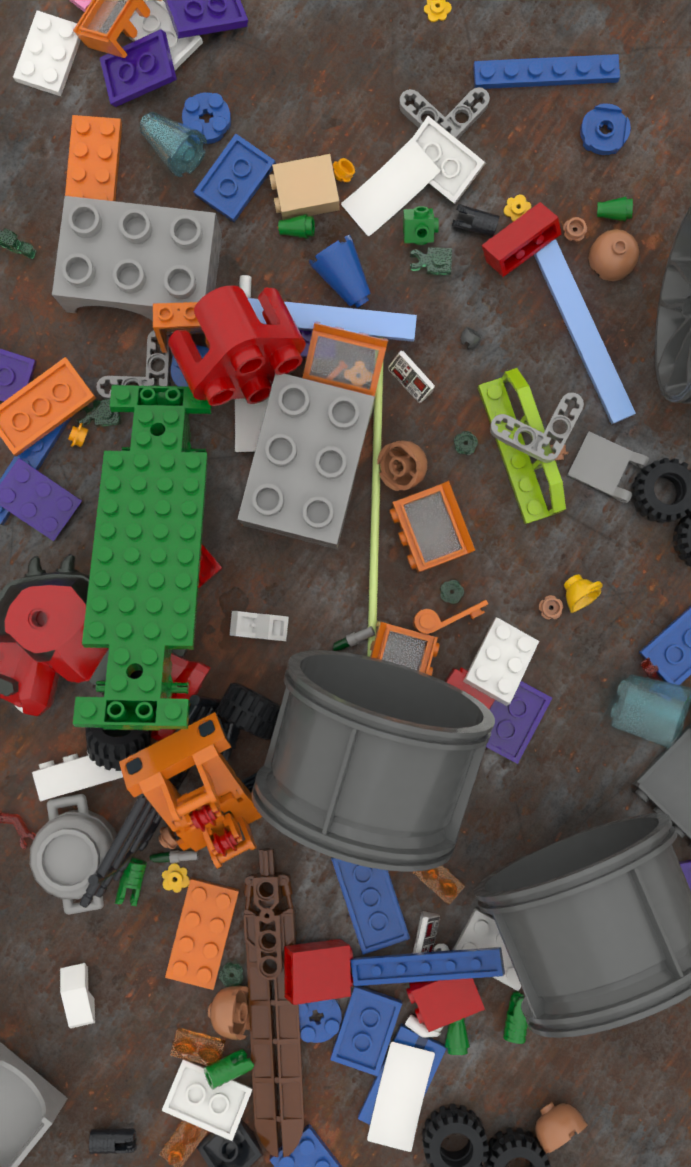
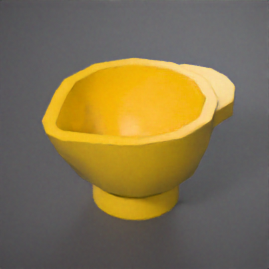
(581, 592)

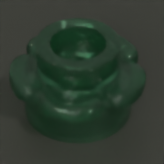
(465, 436)
(445, 591)
(229, 981)

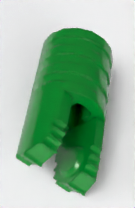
(131, 879)
(515, 1023)
(227, 1069)

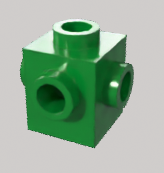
(419, 225)

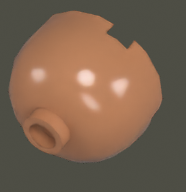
(614, 255)
(402, 465)
(230, 1012)
(558, 1125)

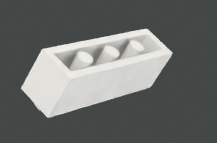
(70, 776)

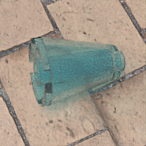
(174, 142)

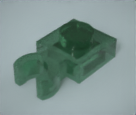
(9, 241)
(436, 260)
(100, 414)

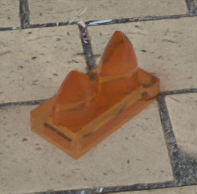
(441, 882)
(197, 1047)
(182, 1143)

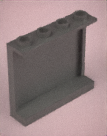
(668, 784)

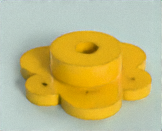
(439, 13)
(511, 208)
(175, 871)

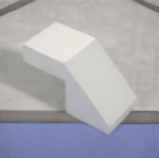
(259, 626)
(76, 998)

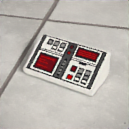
(411, 377)
(426, 932)

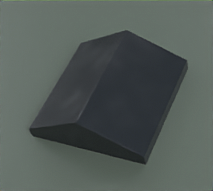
(240, 1152)

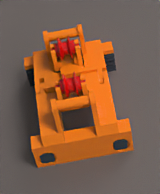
(208, 813)

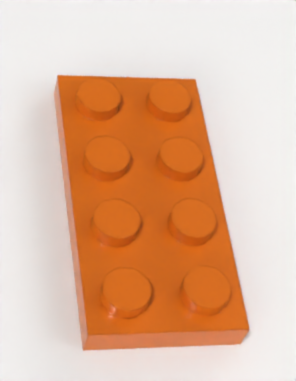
(93, 157)
(42, 406)
(202, 933)

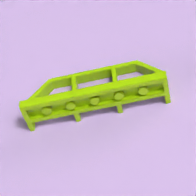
(517, 463)

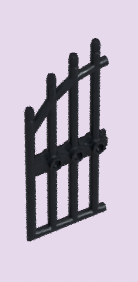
(141, 820)

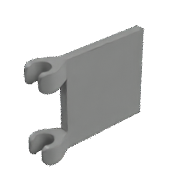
(603, 464)

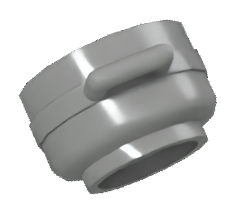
(70, 851)

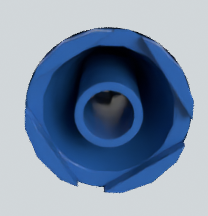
(343, 271)

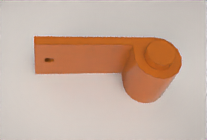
(427, 620)

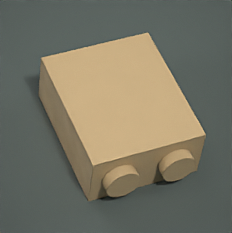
(305, 187)

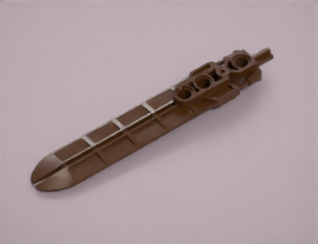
(264, 1079)

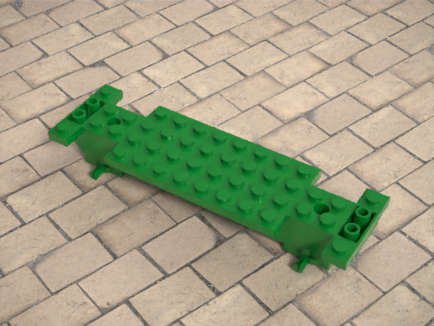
(146, 561)

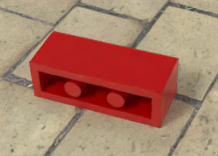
(521, 239)

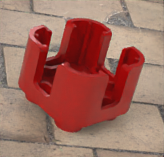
(242, 349)

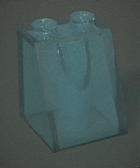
(651, 709)

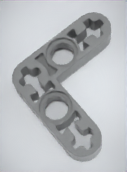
(449, 122)
(142, 381)
(538, 438)

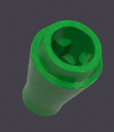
(616, 209)
(298, 226)
(457, 1038)

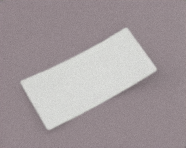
(391, 187)
(248, 424)
(400, 1096)

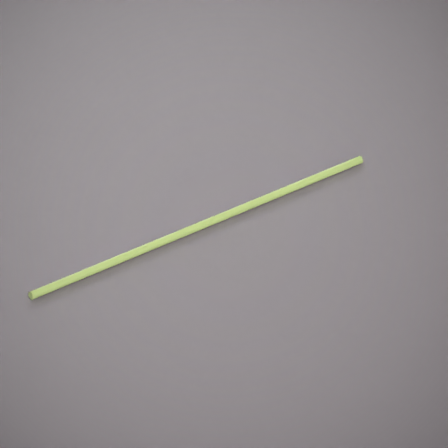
(375, 510)

